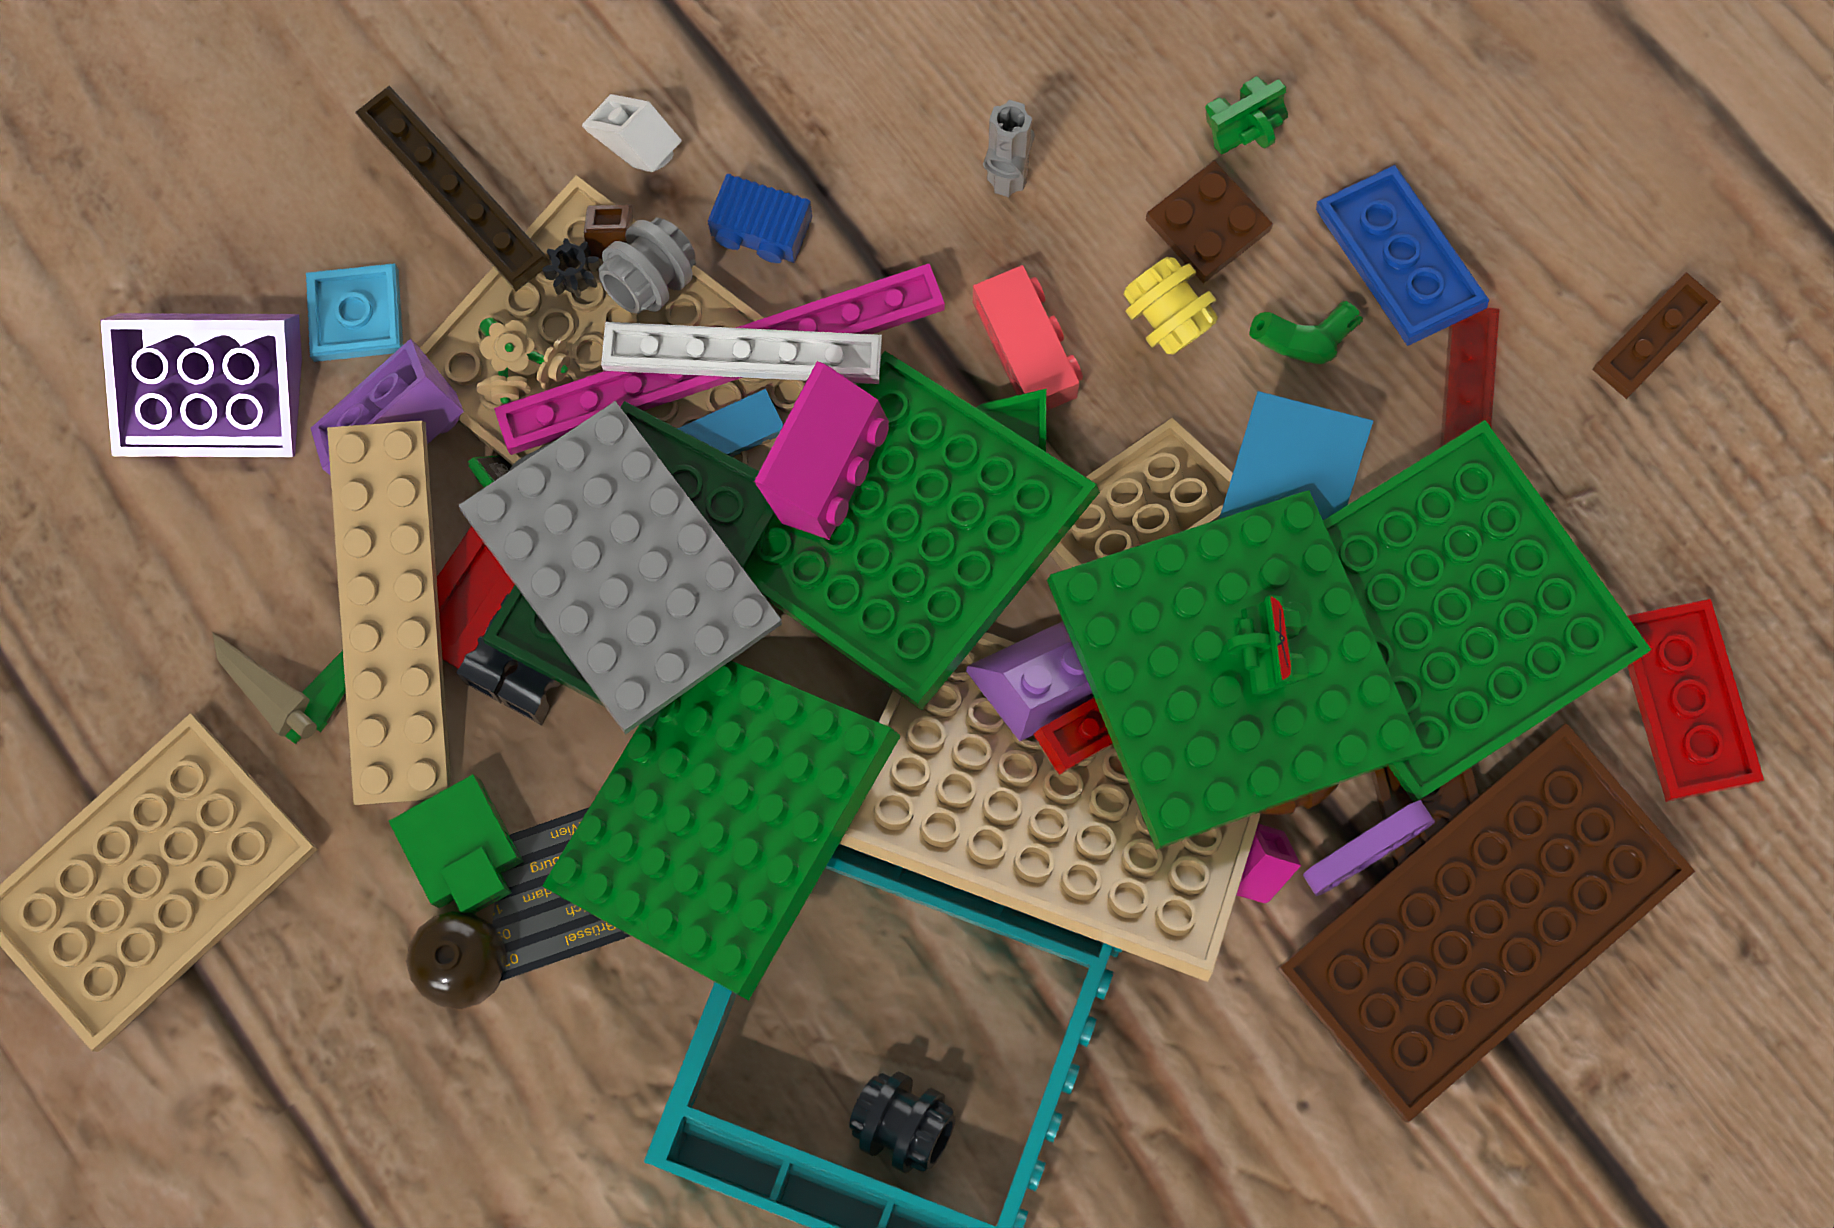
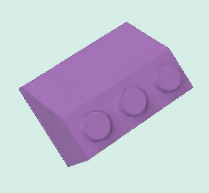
(397, 391)
(1033, 680)

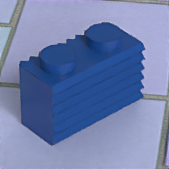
(759, 219)

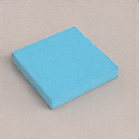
(354, 312)

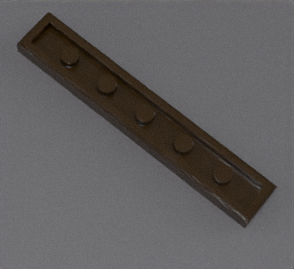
(453, 188)

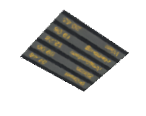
(534, 921)

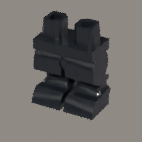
(520, 691)

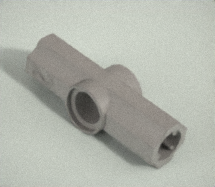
(1009, 148)

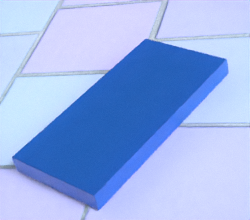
(1402, 255)

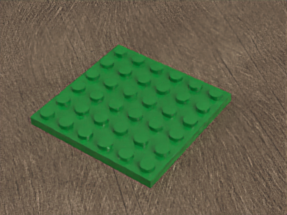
(929, 540)
(1476, 604)
(1184, 709)
(723, 821)

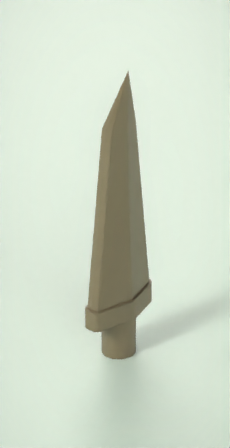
(272, 697)

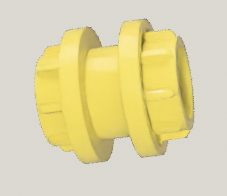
(1170, 305)

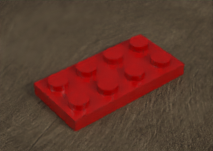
(1691, 703)

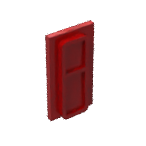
(469, 596)

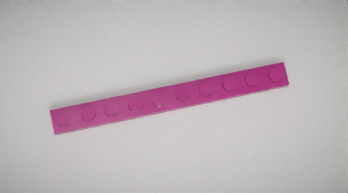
(856, 311)

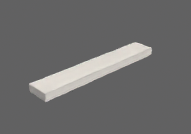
(738, 352)

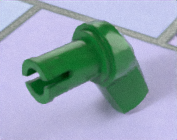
(1306, 342)

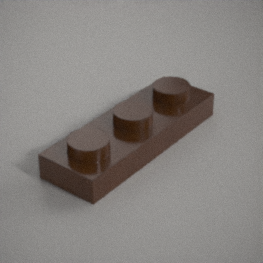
(1656, 335)

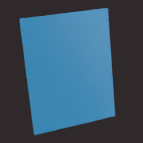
(1296, 450)

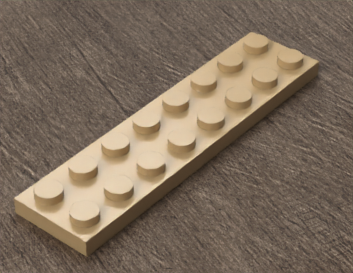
(389, 611)

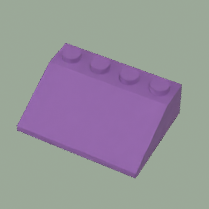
(202, 384)

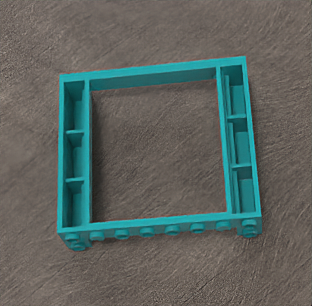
(825, 1193)

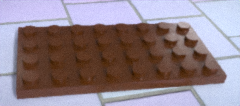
(1485, 922)

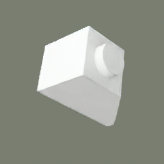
(633, 132)

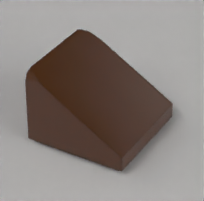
(605, 225)

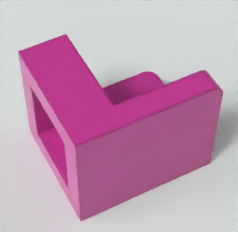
(1268, 865)

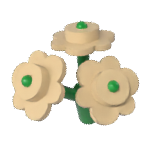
(511, 349)

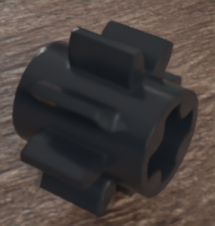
(572, 279)

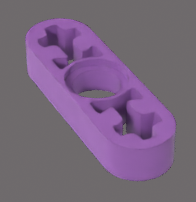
(1368, 848)

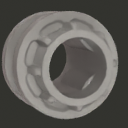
(647, 265)

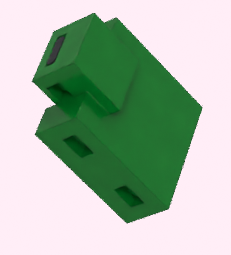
(458, 846)

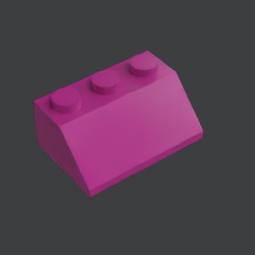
(822, 452)

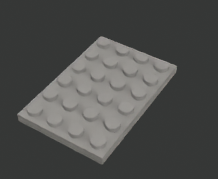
(620, 566)

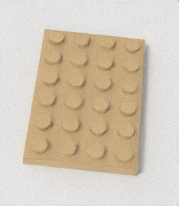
(146, 882)

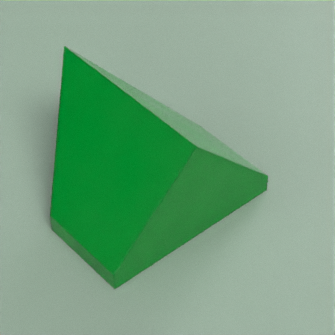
(1021, 414)

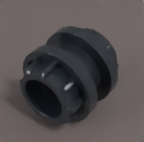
(902, 1122)

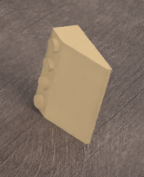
(1147, 494)

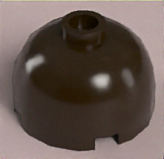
(456, 959)

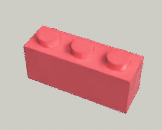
(1026, 336)

